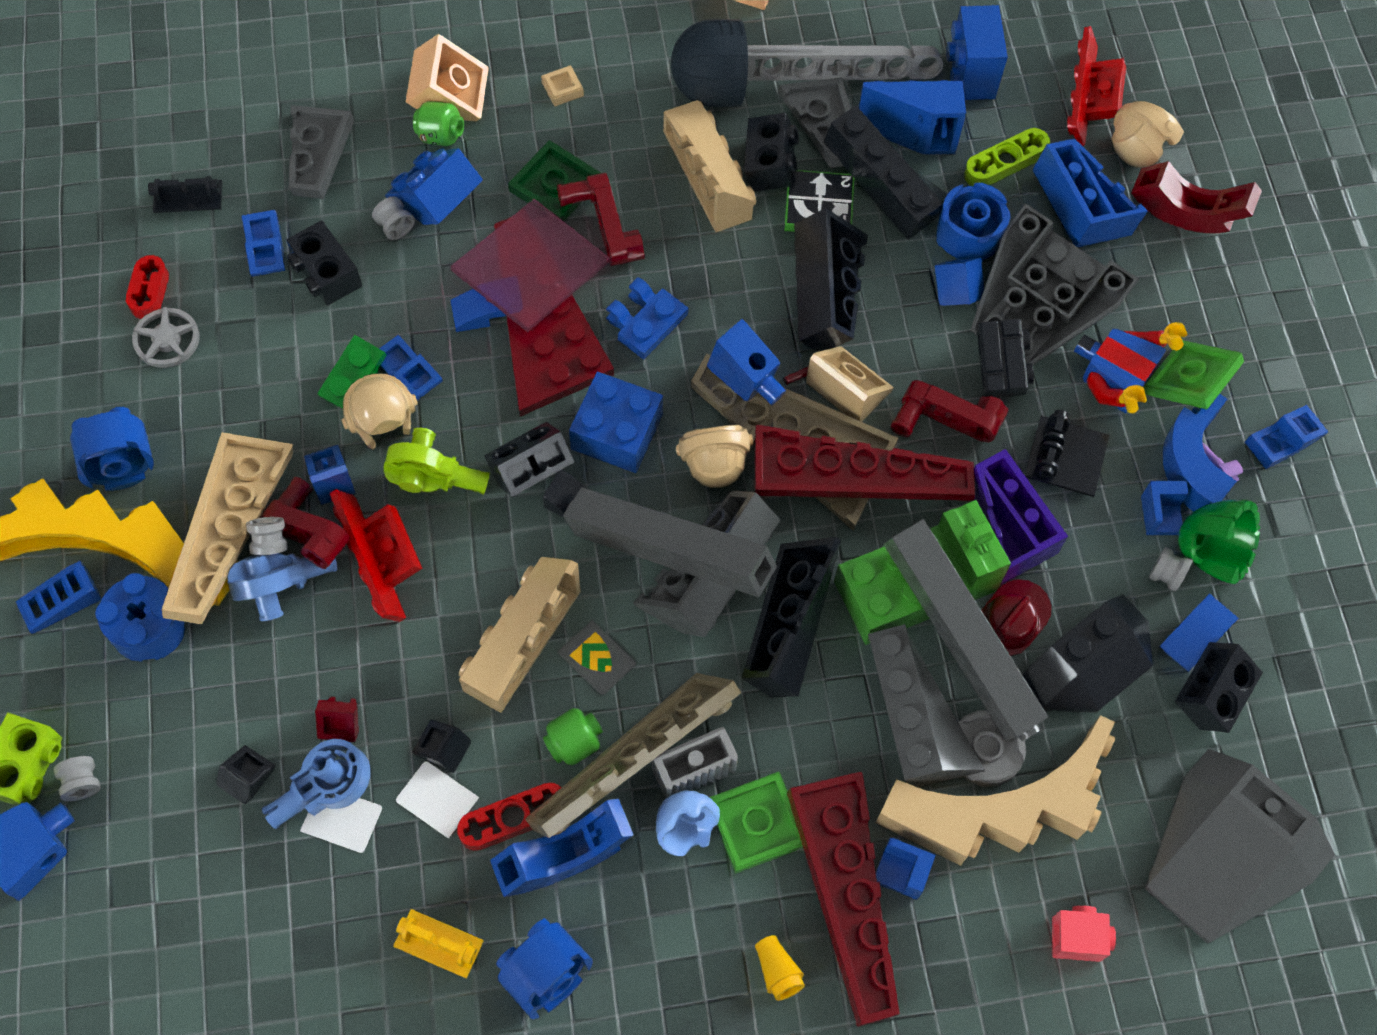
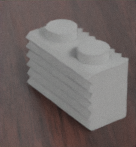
(695, 762)

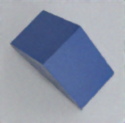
(328, 473)

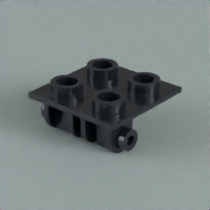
(1067, 454)

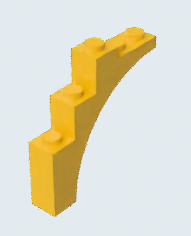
(90, 524)

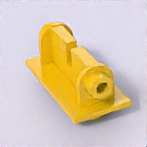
(437, 943)

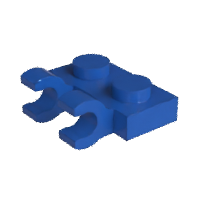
(652, 323)

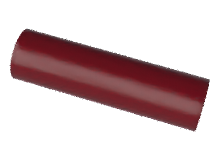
(796, 376)

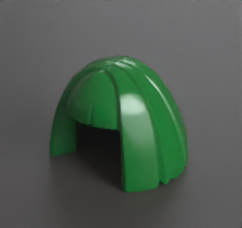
(1222, 538)

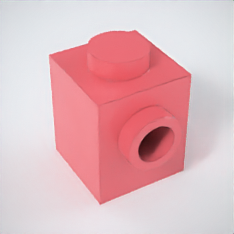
(1082, 934)

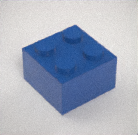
(977, 51)
(616, 422)

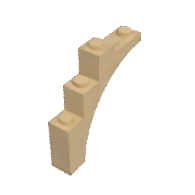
(952, 823)

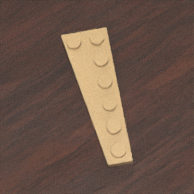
(234, 492)

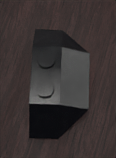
(1093, 660)

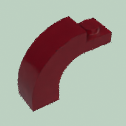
(1189, 206)

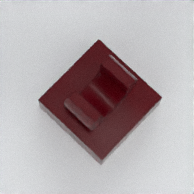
(337, 719)

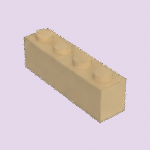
(708, 165)
(521, 632)

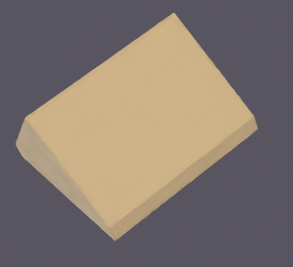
(846, 382)

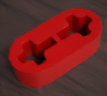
(140, 286)

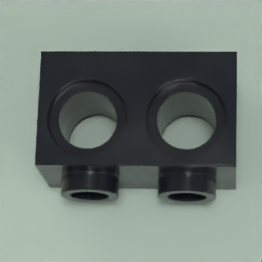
(770, 152)
(327, 261)
(529, 458)
(1219, 687)

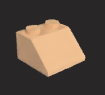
(449, 76)

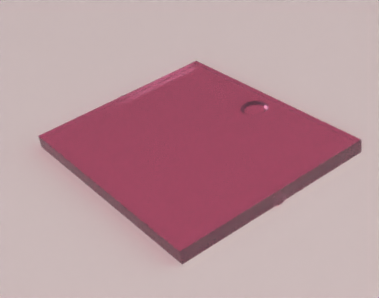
(530, 264)

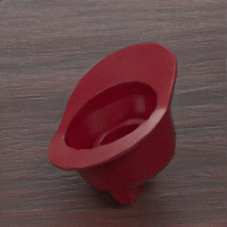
(1018, 614)

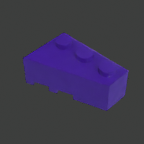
(1016, 514)

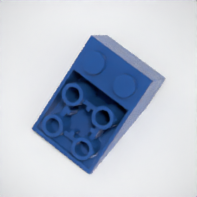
(917, 113)

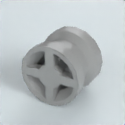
(393, 218)
(266, 535)
(1170, 569)
(76, 778)

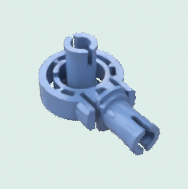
(266, 574)
(323, 782)

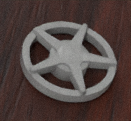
(165, 337)

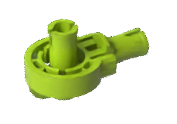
(424, 469)

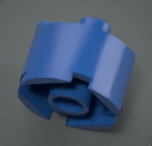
(972, 221)
(111, 449)
(134, 619)
(543, 968)

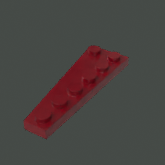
(827, 468)
(840, 856)

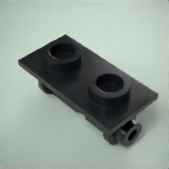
(186, 196)

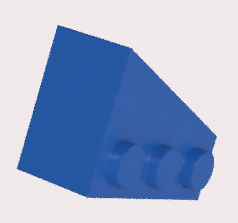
(1083, 196)

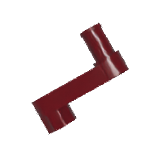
(619, 245)
(977, 421)
(321, 536)

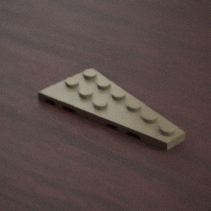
(795, 414)

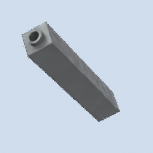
(671, 541)
(966, 632)

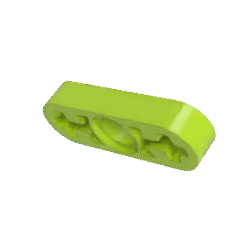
(1015, 146)

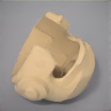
(1142, 131)
(377, 406)
(715, 453)

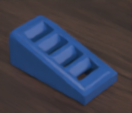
(61, 581)

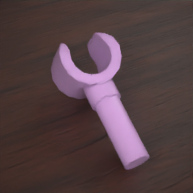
(1231, 468)

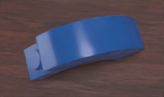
(1187, 461)
(547, 860)

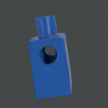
(746, 364)
(30, 846)

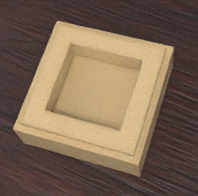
(562, 85)

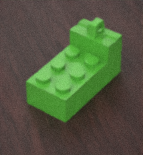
(883, 599)

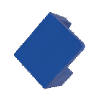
(959, 281)
(1162, 506)
(904, 868)

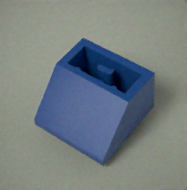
(435, 184)

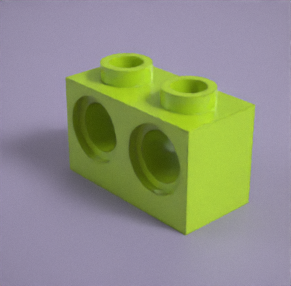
(28, 764)

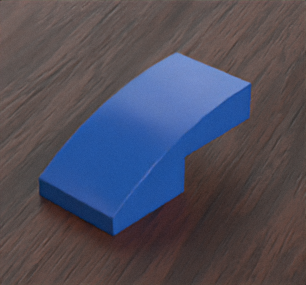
(263, 243)
(473, 311)
(409, 367)
(1286, 437)
(1203, 625)

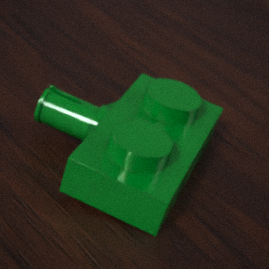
(356, 362)

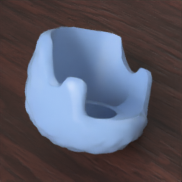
(686, 821)

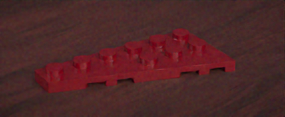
(554, 356)

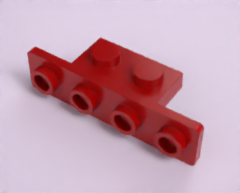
(1097, 87)
(380, 549)

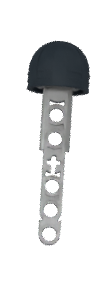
(715, 62)

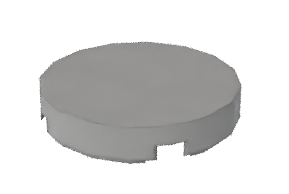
(999, 763)

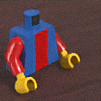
(1125, 363)

